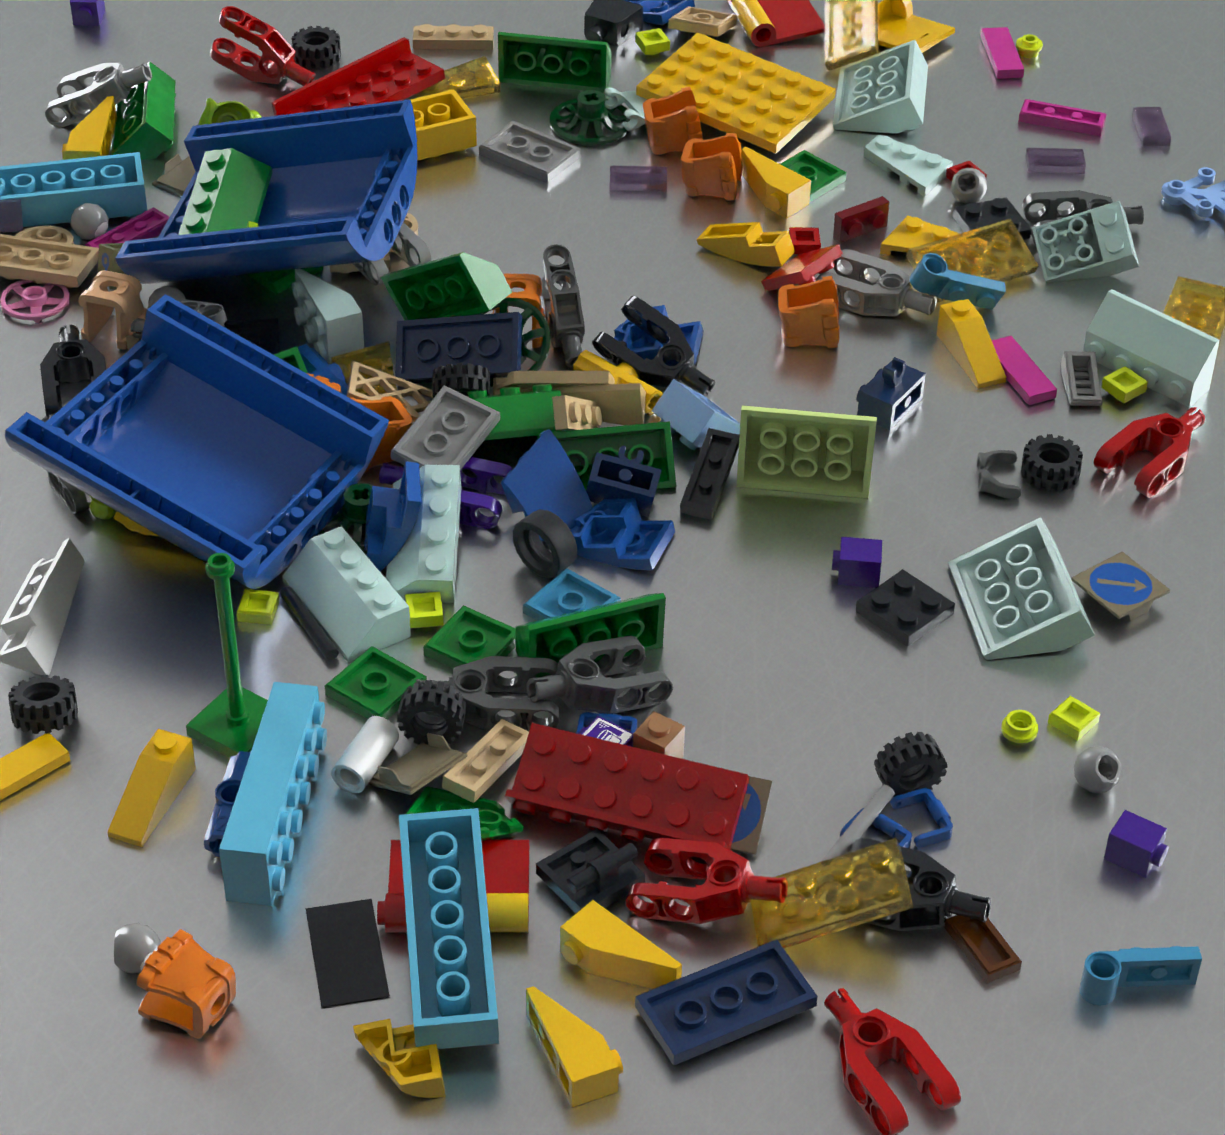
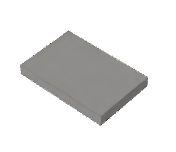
(530, 151)
(446, 431)

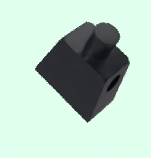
(612, 21)

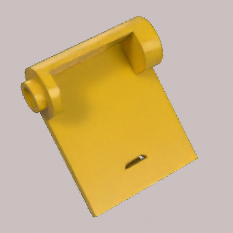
(899, 26)

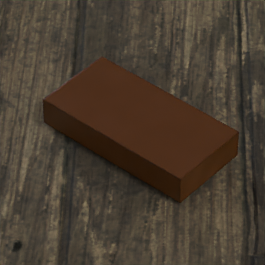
(983, 947)

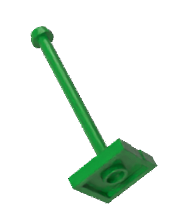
(235, 715)

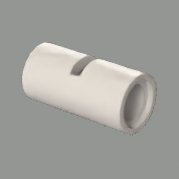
(365, 754)

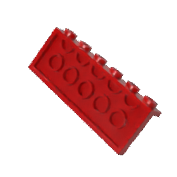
(376, 78)
(626, 789)

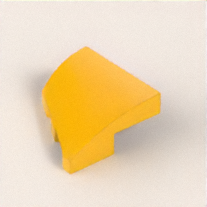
(410, 1067)

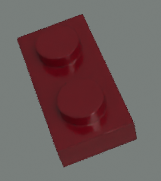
(861, 219)

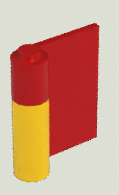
(777, 20)
(505, 881)

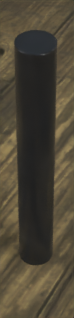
(309, 623)

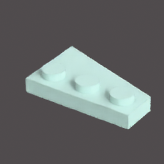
(912, 164)

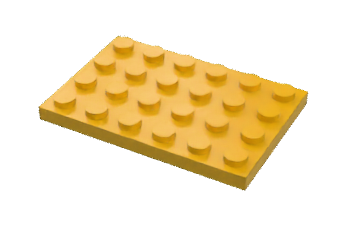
(740, 91)

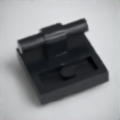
(591, 871)

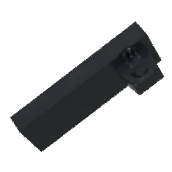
(710, 474)

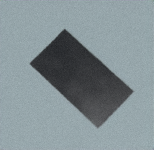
(347, 952)

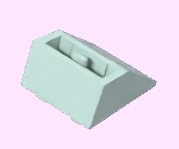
(1086, 245)
(328, 316)

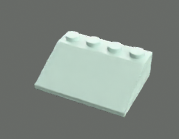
(883, 91)
(1020, 595)

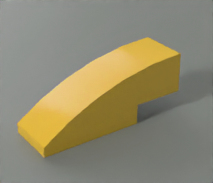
(748, 243)

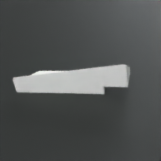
(41, 611)

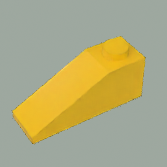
(93, 134)
(774, 184)
(969, 342)
(153, 786)
(614, 950)
(574, 1050)

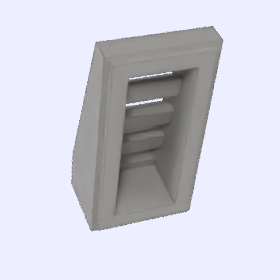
(1081, 361)

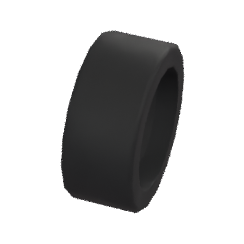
(554, 533)

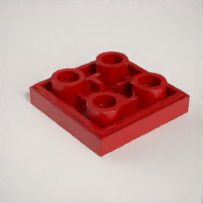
(803, 268)

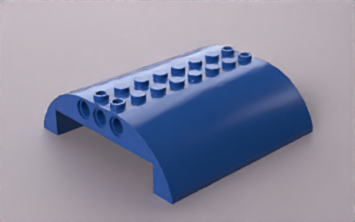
(331, 200)
(209, 443)

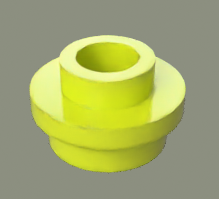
(1029, 46)
(1019, 726)

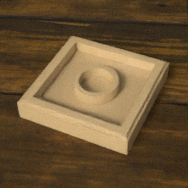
(702, 21)

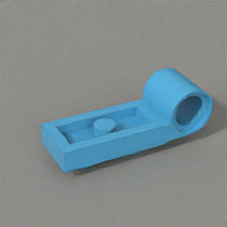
(935, 279)
(1136, 968)

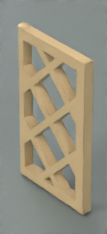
(410, 389)

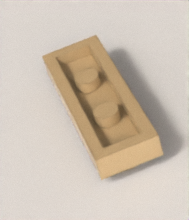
(453, 37)
(575, 413)
(486, 761)

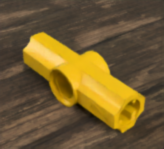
(622, 374)

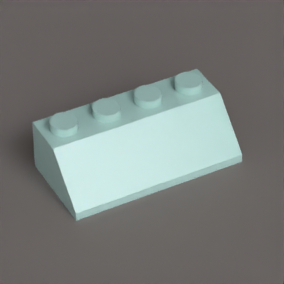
(1155, 346)
(430, 552)
(348, 595)

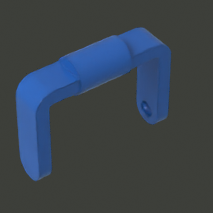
(623, 721)
(937, 811)
(889, 827)

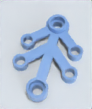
(1179, 192)

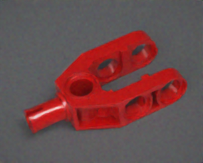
(277, 54)
(1160, 434)
(723, 895)
(871, 1040)

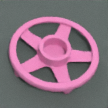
(34, 298)

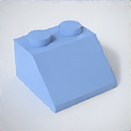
(692, 414)

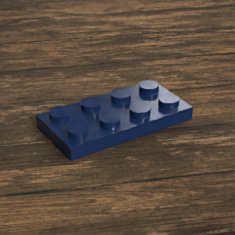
(471, 339)
(725, 1001)

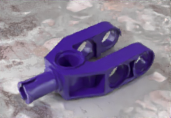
(470, 501)

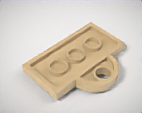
(46, 256)

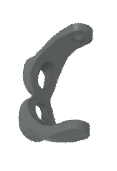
(987, 482)

